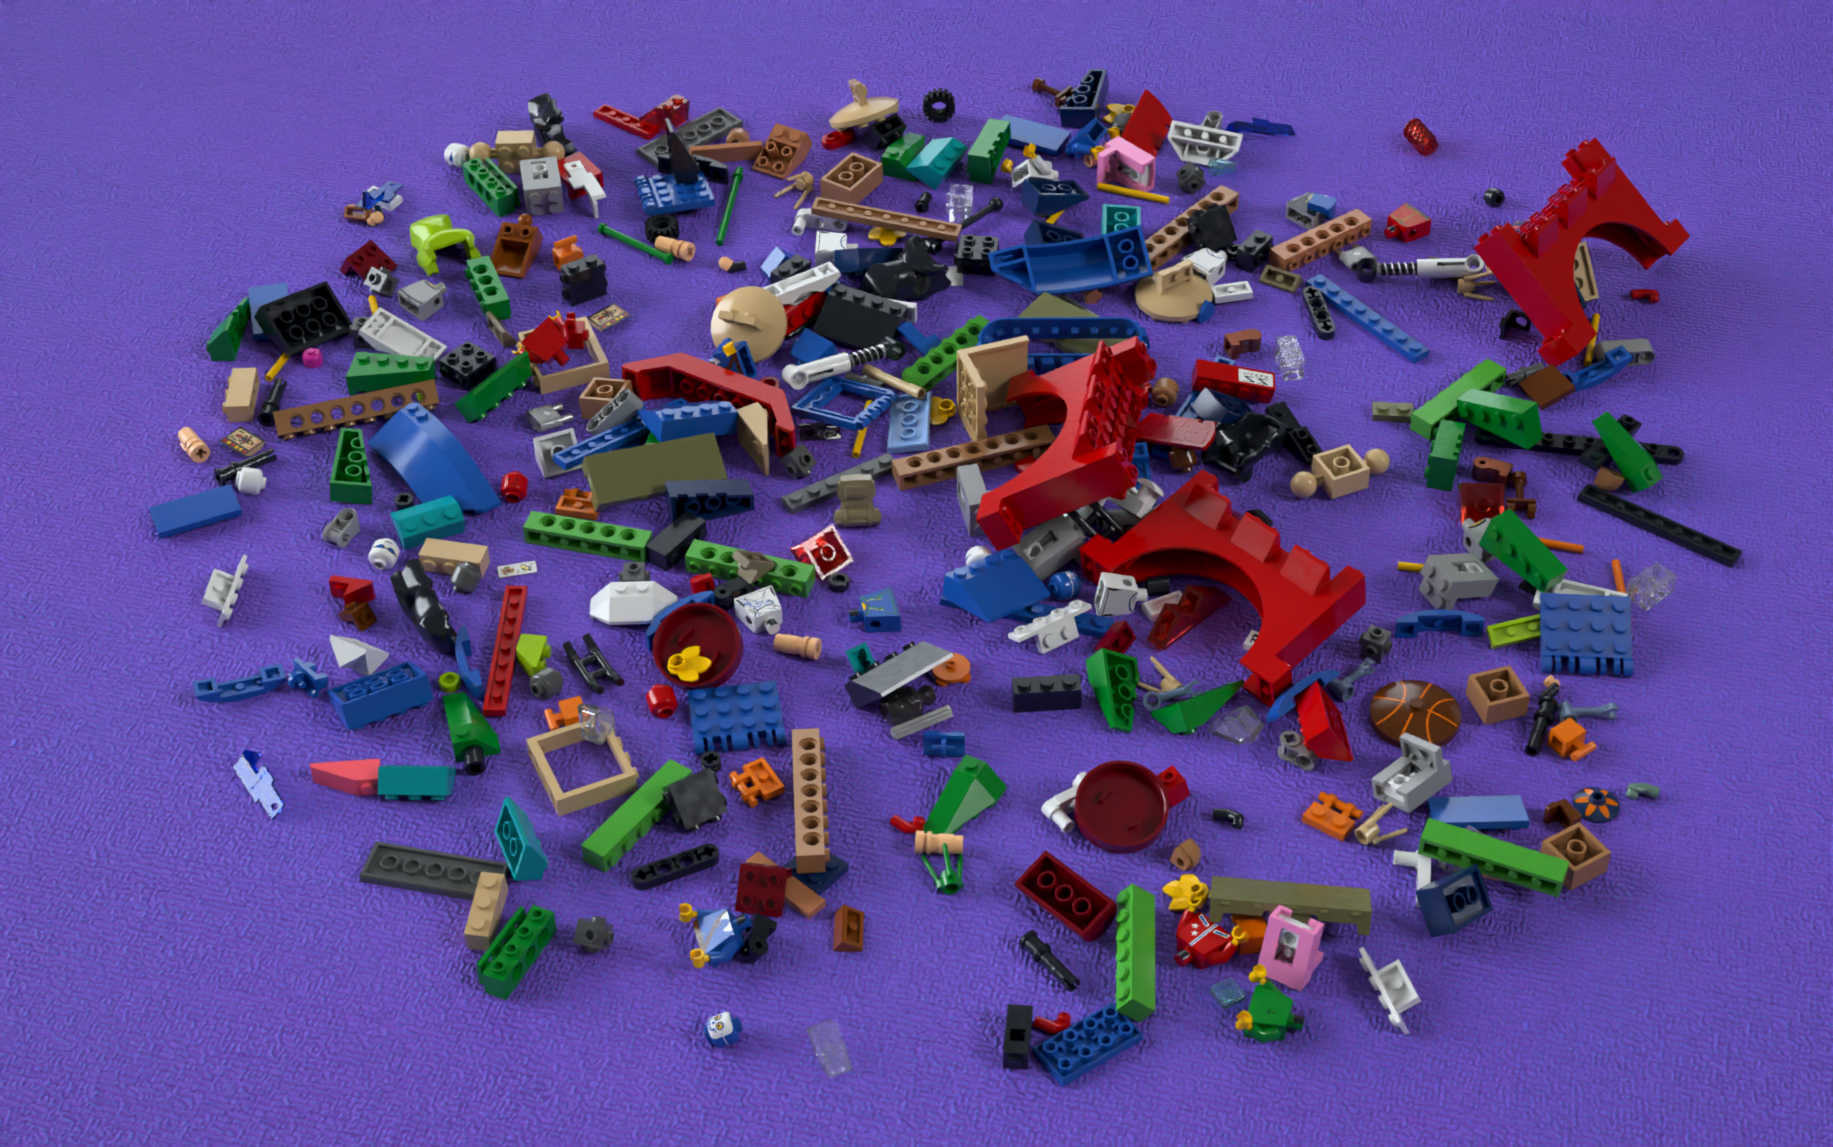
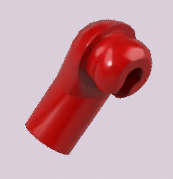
(1653, 295)
(907, 827)
(1054, 1026)

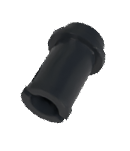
(922, 204)

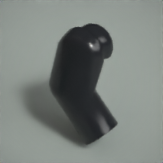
(1259, 513)
(1229, 814)

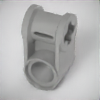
(1213, 120)
(342, 528)
(1296, 751)

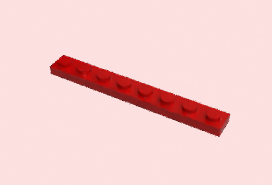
(504, 651)

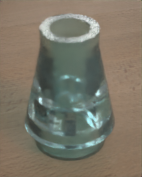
(1220, 166)

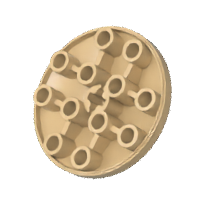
(863, 109)
(1173, 293)
(753, 317)

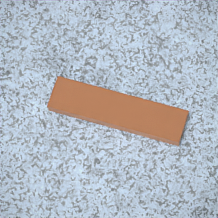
(729, 151)
(796, 894)

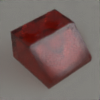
(674, 108)
(1480, 500)
(825, 551)

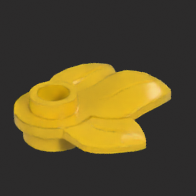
(1116, 109)
(886, 236)
(941, 410)
(688, 664)
(1181, 889)

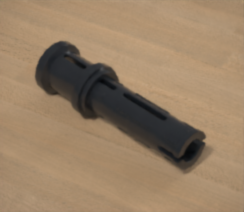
(271, 405)
(230, 472)
(1542, 720)
(1043, 954)

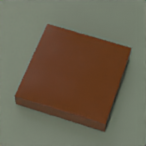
(1546, 387)

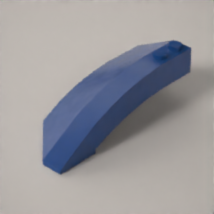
(1072, 264)
(432, 460)

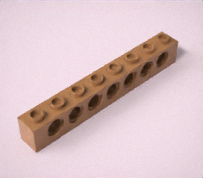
(1176, 236)
(284, 417)
(987, 453)
(808, 801)

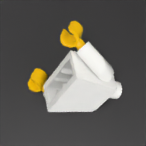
(1029, 169)

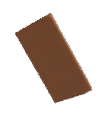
(848, 930)

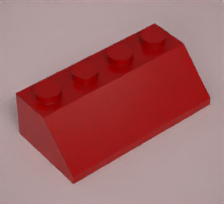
(1322, 724)

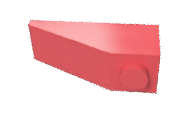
(352, 776)

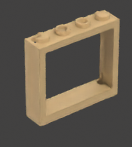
(574, 376)
(589, 794)

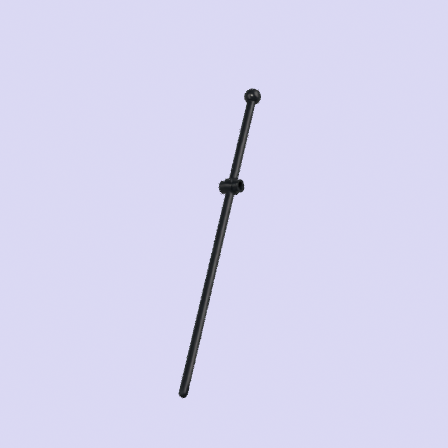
(932, 245)

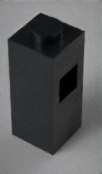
(1017, 1036)

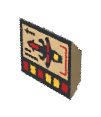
(607, 317)
(243, 442)

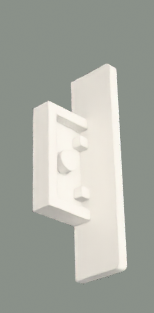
(221, 590)
(1052, 629)
(1395, 987)

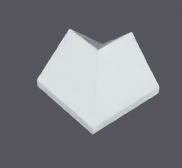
(550, 444)
(357, 654)

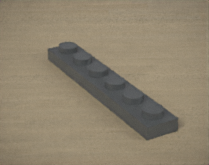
(827, 488)

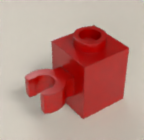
(576, 331)
(1175, 785)

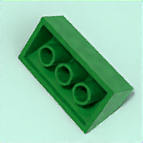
(494, 388)

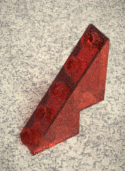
(1178, 619)

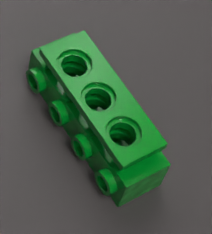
(486, 182)
(488, 287)
(519, 951)

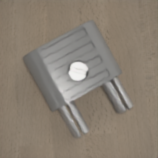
(1351, 257)
(546, 417)

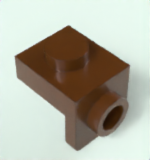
(359, 613)
(1562, 812)

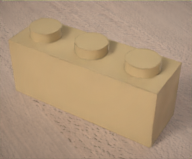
(241, 395)
(444, 555)
(486, 911)

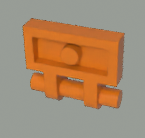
(576, 504)
(763, 779)
(1330, 821)

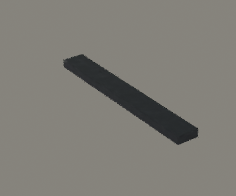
(1659, 525)

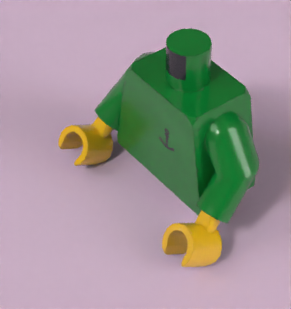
(1268, 1012)

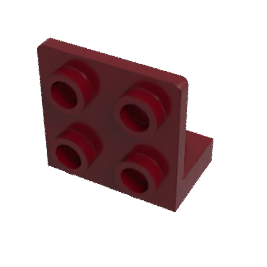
(365, 258)
(762, 889)

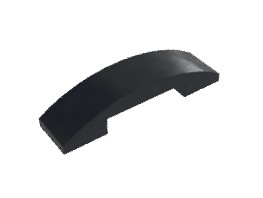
(711, 168)

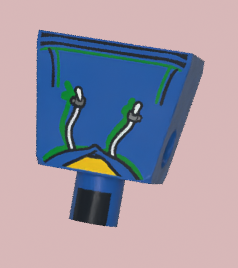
(877, 612)

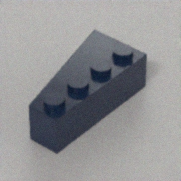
(1087, 100)
(708, 498)

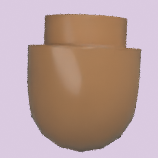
(1608, 479)
(1186, 855)

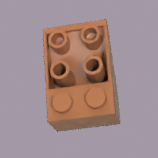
(783, 152)

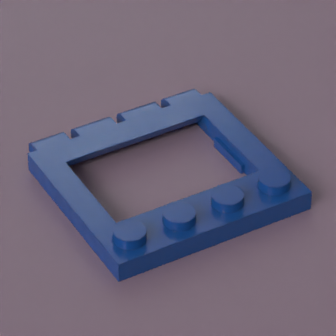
(810, 405)

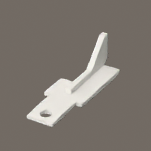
(580, 178)

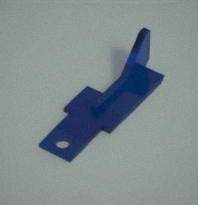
(1260, 126)
(385, 194)
(259, 782)

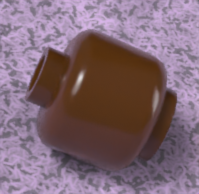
(1182, 459)

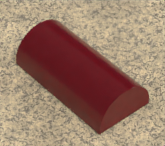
(1067, 897)

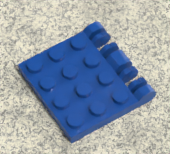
(663, 195)
(1585, 630)
(736, 715)

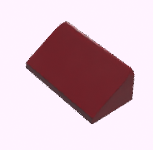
(1117, 638)

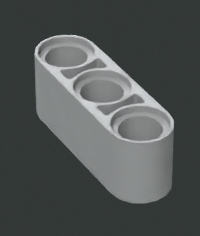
(1639, 349)
(617, 411)

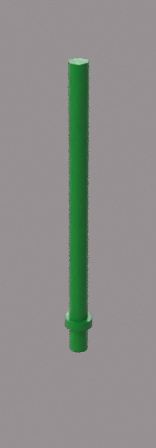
(737, 177)

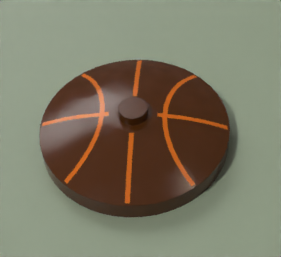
(1414, 709)

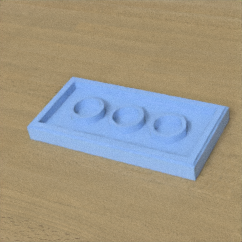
(909, 424)

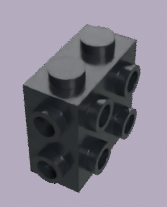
(1211, 228)
(973, 252)
(583, 280)
(467, 365)
(695, 800)

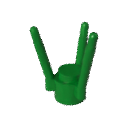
(949, 881)

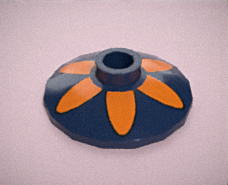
(1596, 804)

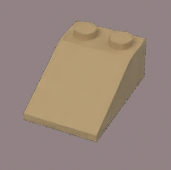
(754, 434)

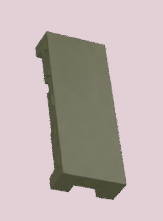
(1051, 306)
(641, 471)
(1325, 901)

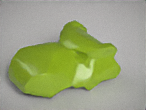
(435, 233)

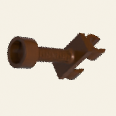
(1060, 97)
(1519, 480)

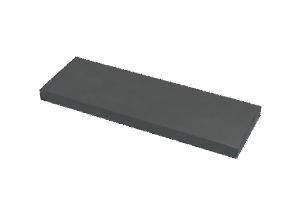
(695, 133)
(427, 870)

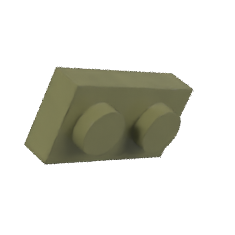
(1392, 411)

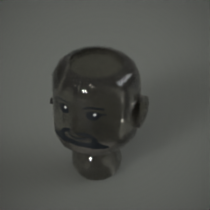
(905, 703)

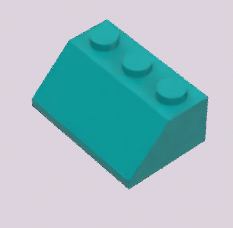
(937, 161)
(1119, 217)
(428, 520)
(416, 781)
(519, 843)

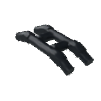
(1099, 511)
(596, 656)

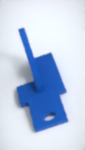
(921, 343)

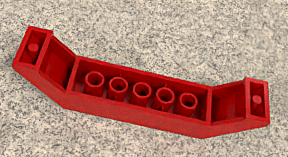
(699, 380)

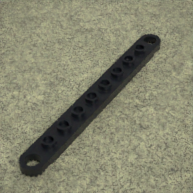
(1577, 445)

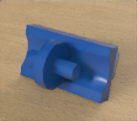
(305, 677)
(944, 743)

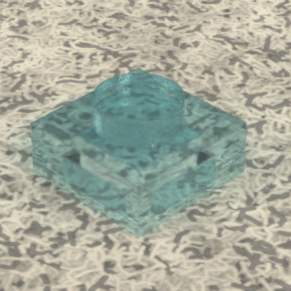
(1227, 993)

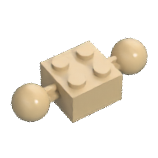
(514, 147)
(1339, 472)

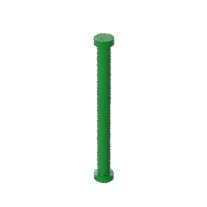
(604, 229)

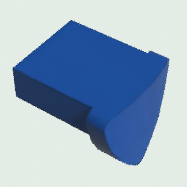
(1323, 205)
(1206, 311)

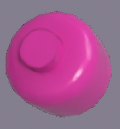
(312, 358)

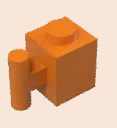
(566, 251)
(568, 713)
(1569, 739)
(1255, 927)

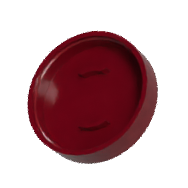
(704, 627)
(1121, 807)

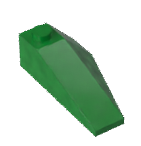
(966, 794)

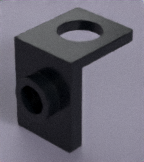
(1510, 321)

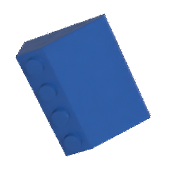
(690, 419)
(994, 586)
(381, 695)

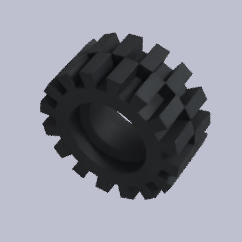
(939, 114)
(661, 226)

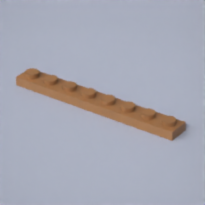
(886, 219)

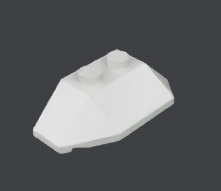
(1202, 143)
(630, 602)

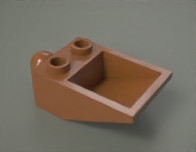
(516, 247)

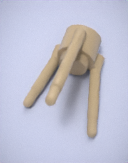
(803, 182)
(1467, 285)
(1166, 684)
(1369, 830)

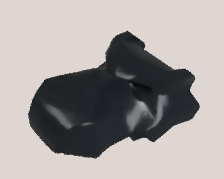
(547, 122)
(907, 274)
(1244, 443)
(423, 607)

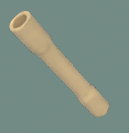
(909, 388)

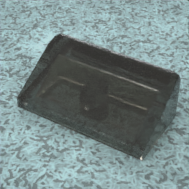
(818, 431)

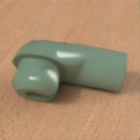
(1634, 789)

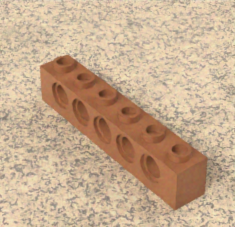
(1320, 241)

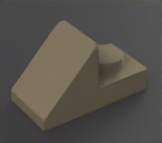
(752, 565)

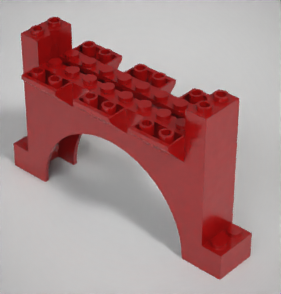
(1540, 258)
(1091, 451)
(1200, 537)

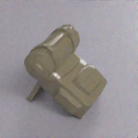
(856, 502)

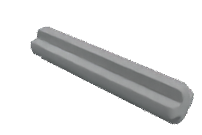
(921, 722)

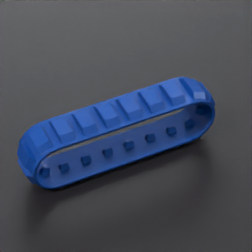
(1060, 328)

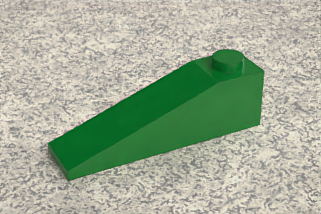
(901, 154)
(229, 334)
(1629, 455)
(1114, 684)
(1195, 709)
(468, 726)

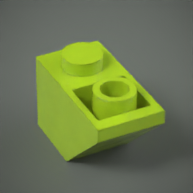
(532, 653)

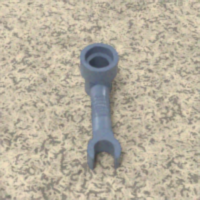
(1343, 688)
(1162, 696)
(1566, 711)

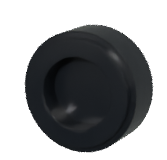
(838, 582)

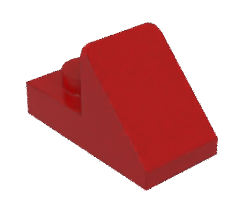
(352, 589)

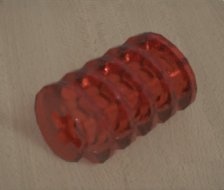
(1420, 137)

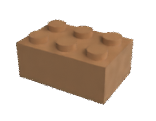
(852, 179)

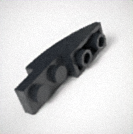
(1298, 439)
(1598, 454)

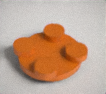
(952, 671)

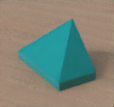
(860, 658)

